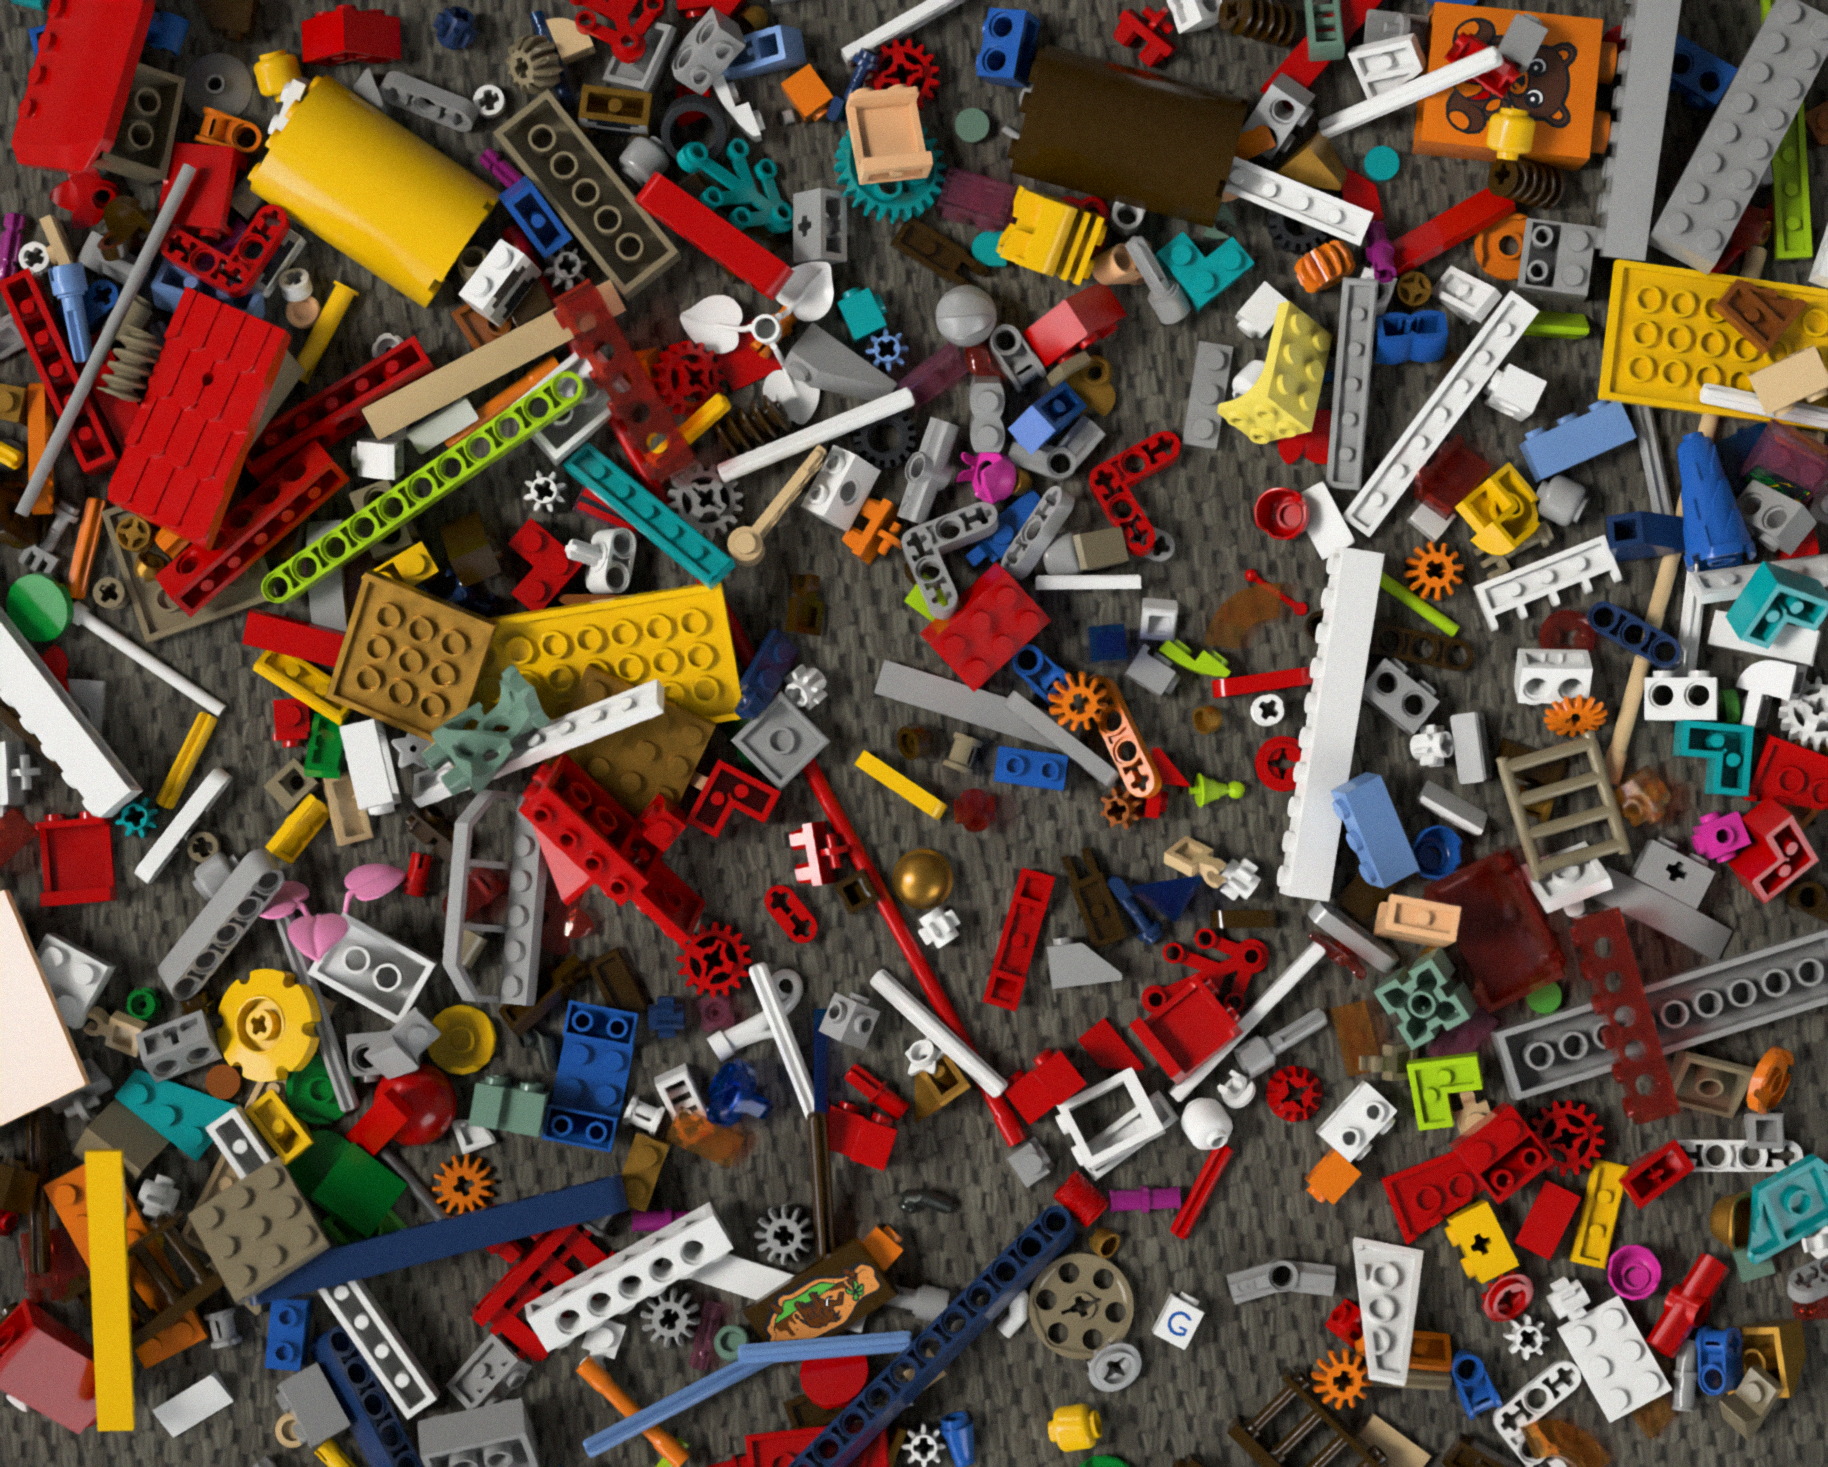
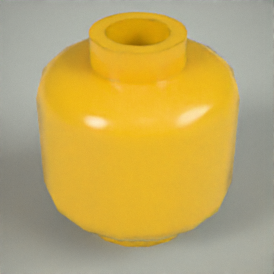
(275, 71)
(1510, 133)
(1075, 1427)

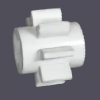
(542, 482)
(805, 687)
(1432, 745)
(1239, 879)
(939, 927)
(158, 1196)
(1568, 1299)
(1516, 1338)
(931, 1439)

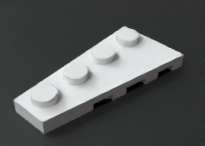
(1388, 1300)

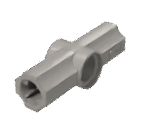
(928, 471)

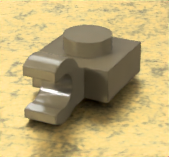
(1391, 1062)

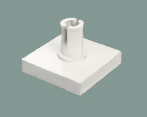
(1569, 885)

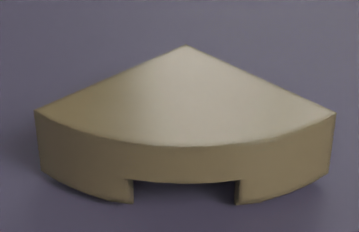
(1068, 367)

